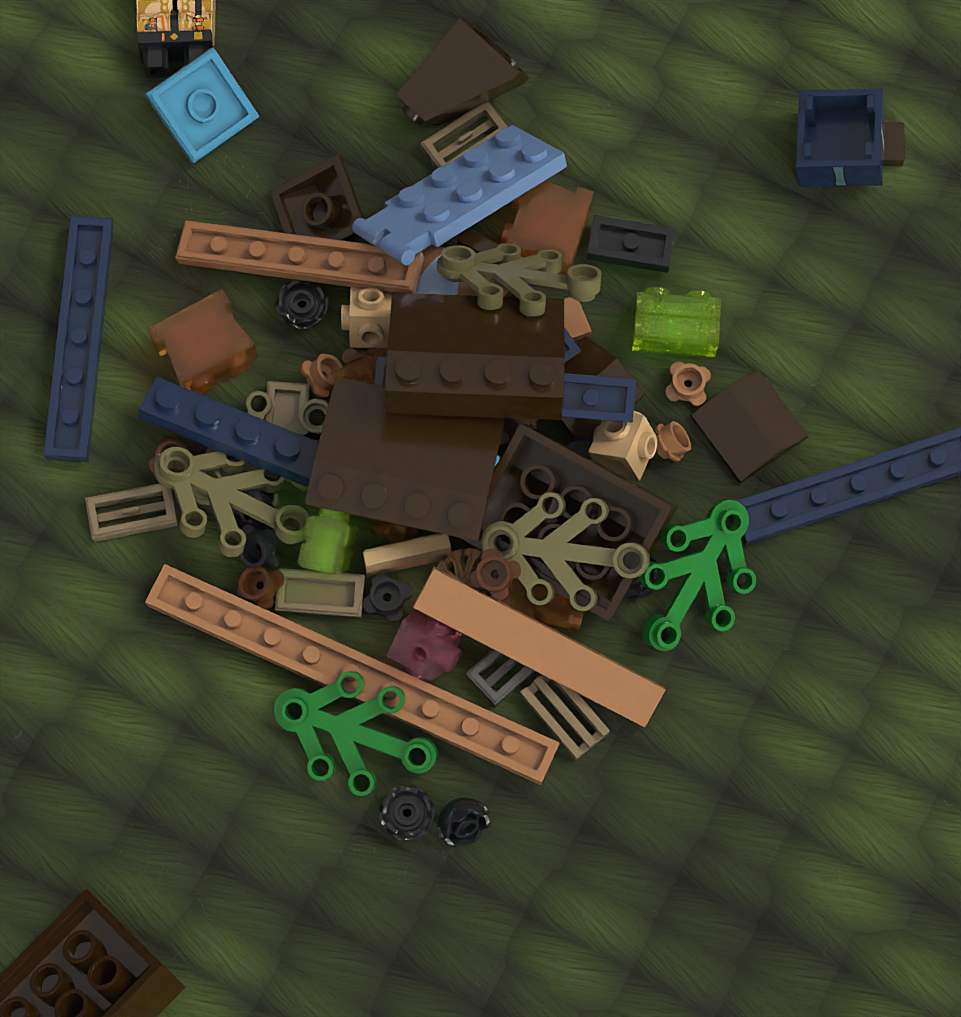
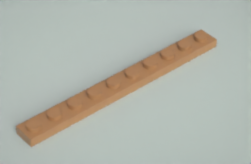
(325, 660)

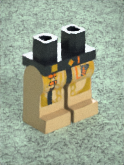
(173, 35)

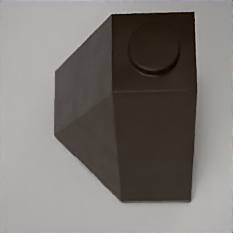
(459, 76)

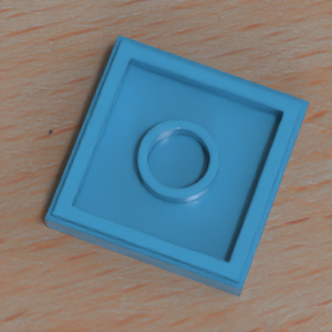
(202, 105)

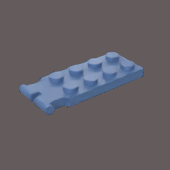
(460, 193)

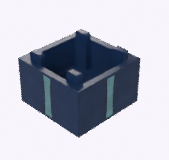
(840, 137)

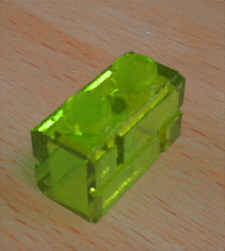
(676, 322)
(328, 542)

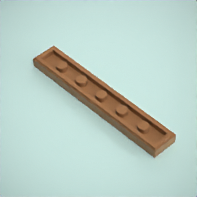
(295, 257)
(539, 647)

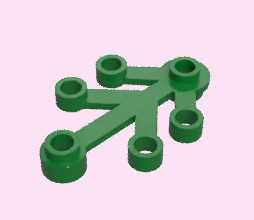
(700, 570)
(347, 730)

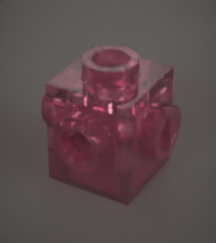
(425, 646)

